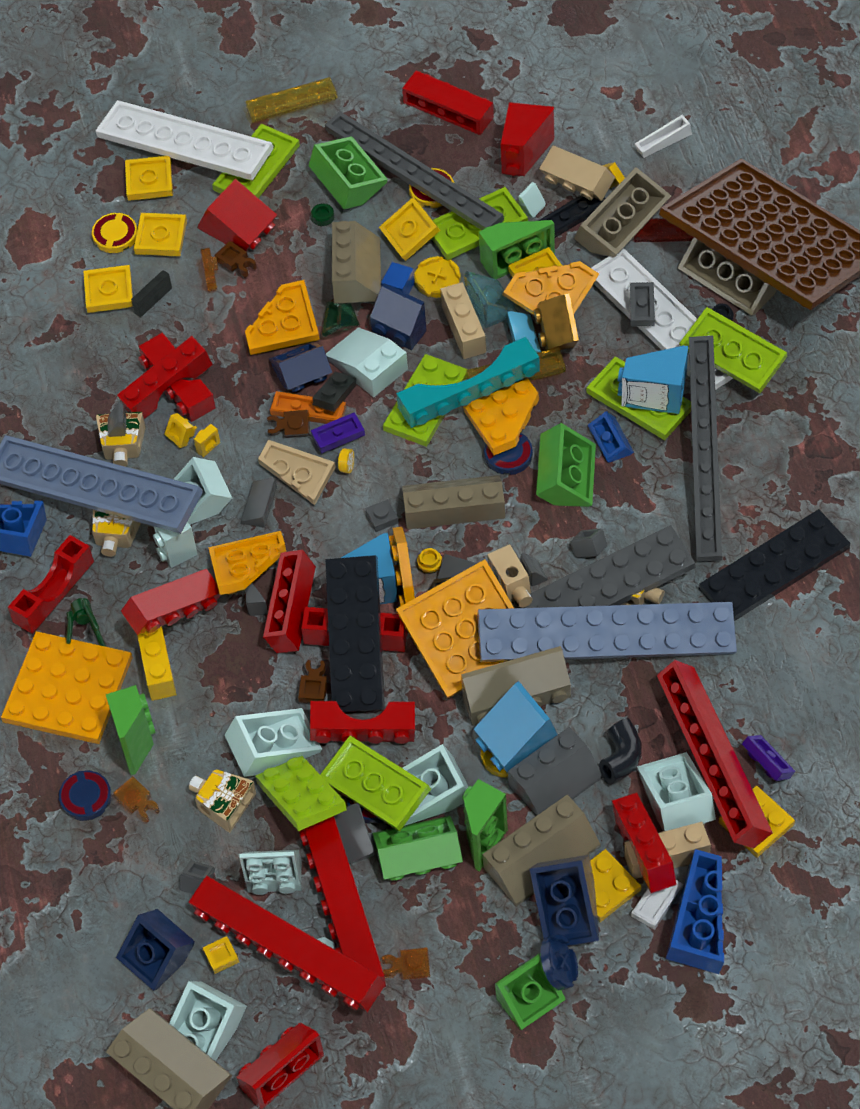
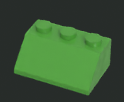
(346, 171)
(566, 467)
(132, 724)
(484, 819)
(418, 848)

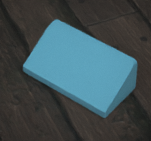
(522, 326)

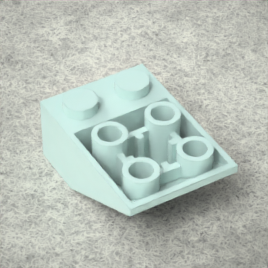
(272, 871)

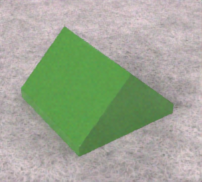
(527, 993)

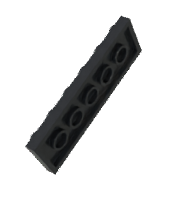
(776, 564)
(355, 633)

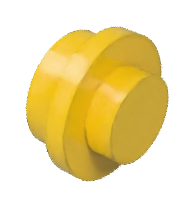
(429, 560)

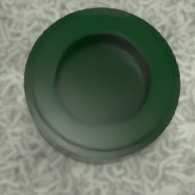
(322, 214)

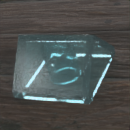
(487, 298)

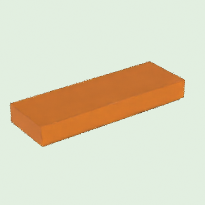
(293, 402)

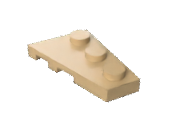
(297, 469)

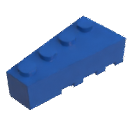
(21, 527)
(698, 923)

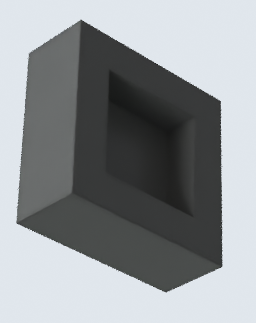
(381, 515)

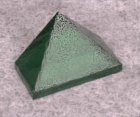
(338, 318)

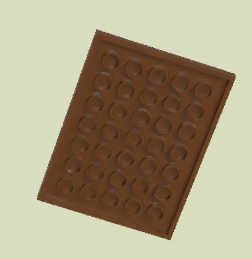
(770, 232)

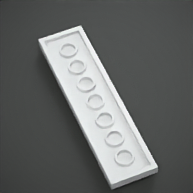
(184, 140)
(671, 317)

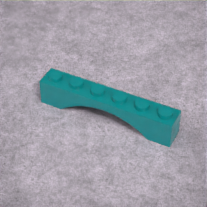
(428, 401)

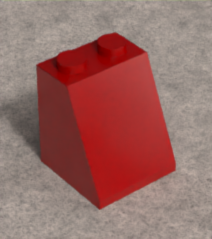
(525, 136)
(238, 217)

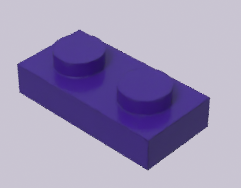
(337, 432)
(768, 757)

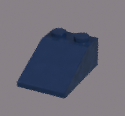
(566, 899)

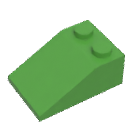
(513, 241)

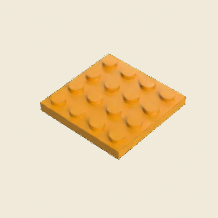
(446, 623)
(66, 687)

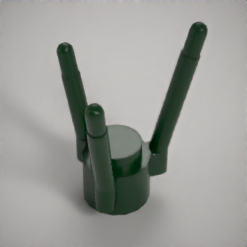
(82, 614)

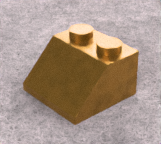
(556, 323)

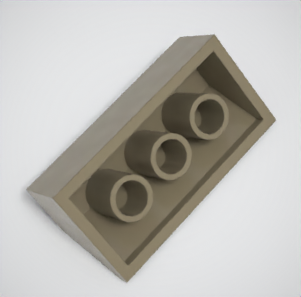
(622, 214)
(355, 263)
(725, 277)
(453, 502)
(540, 673)
(552, 835)
(168, 1062)

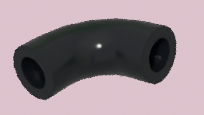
(627, 752)

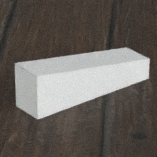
(664, 136)

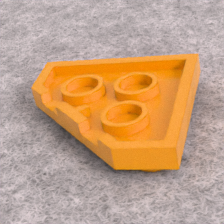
(549, 282)
(283, 321)
(503, 415)
(244, 560)
(403, 570)

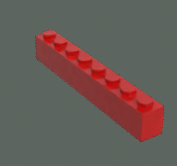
(714, 755)
(340, 894)
(287, 944)

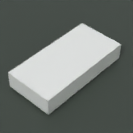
(655, 905)

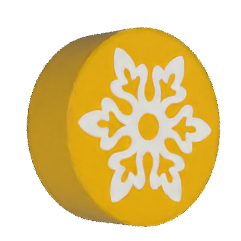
(346, 460)

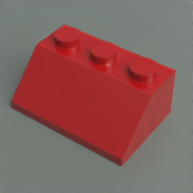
(280, 1064)

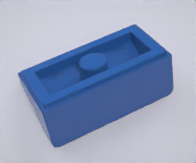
(610, 437)

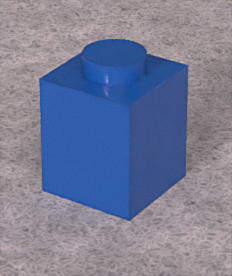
(399, 277)

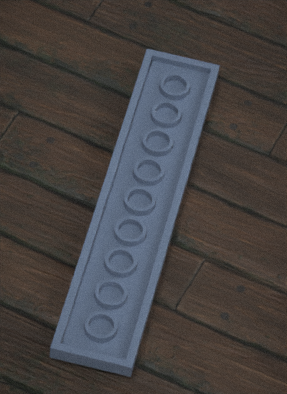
(97, 484)
(608, 631)

